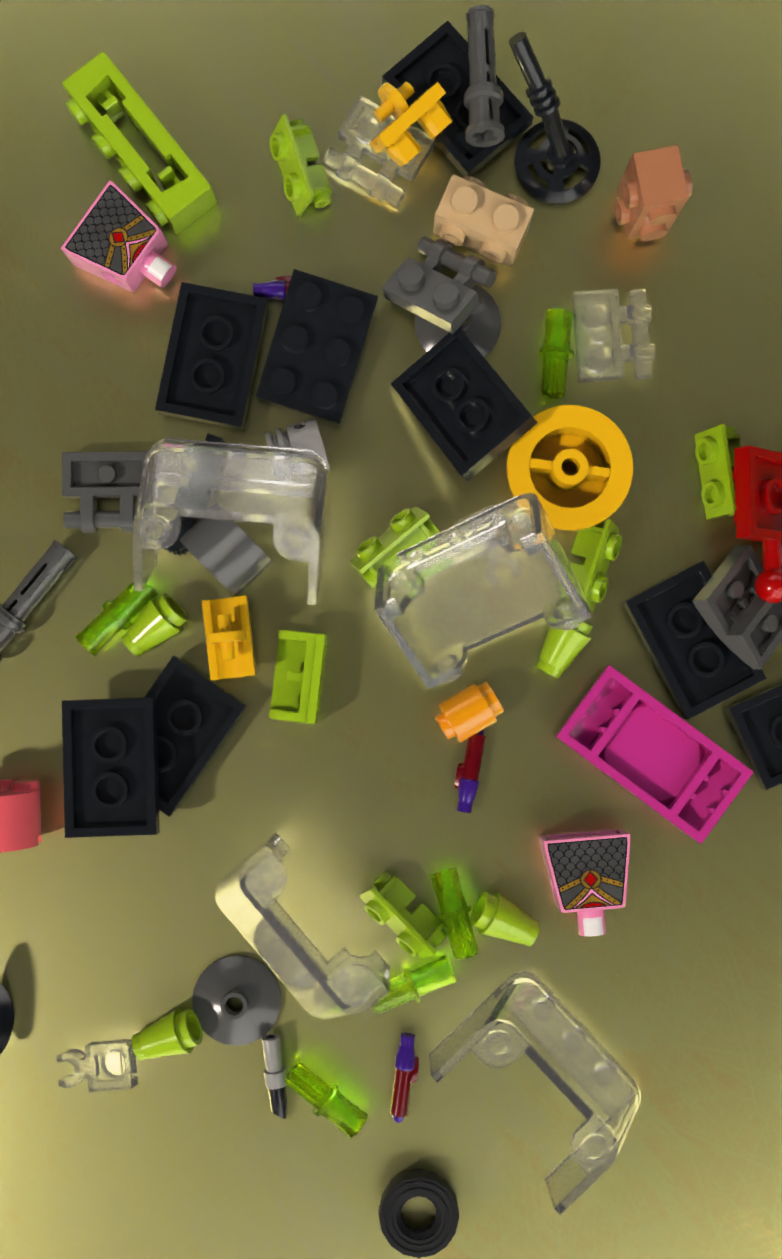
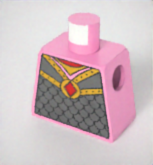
(119, 243)
(588, 874)

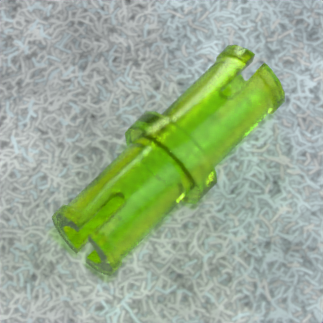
(114, 617)

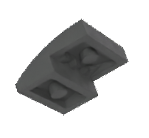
(736, 612)

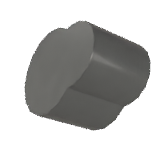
(226, 552)

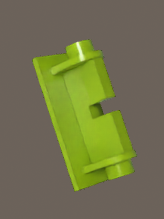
(292, 148)
(715, 461)
(404, 531)
(598, 548)
(413, 929)

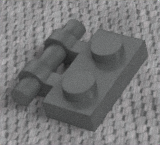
(433, 295)
(99, 476)

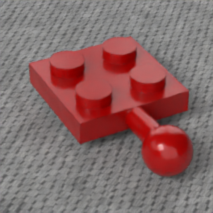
(759, 512)

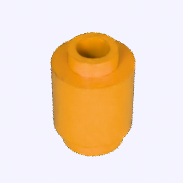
(468, 711)

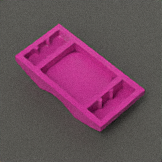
(654, 754)

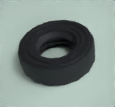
(415, 1241)

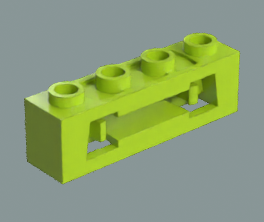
(94, 90)

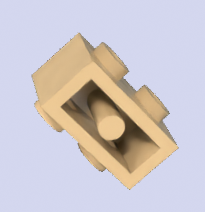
(482, 219)

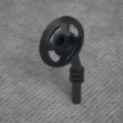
(557, 149)

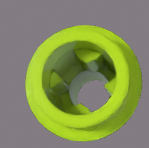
(157, 623)
(562, 648)
(503, 920)
(168, 1036)

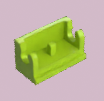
(298, 676)

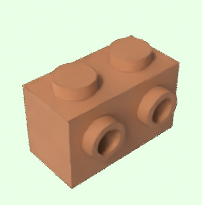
(652, 193)

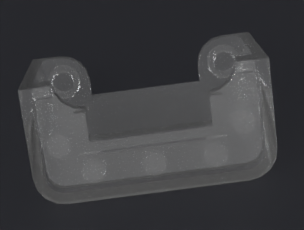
(477, 586)
(323, 987)

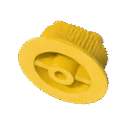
(573, 465)

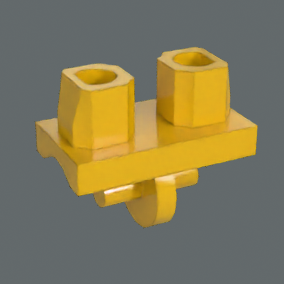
(425, 110)
(229, 637)

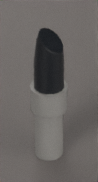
(275, 1074)

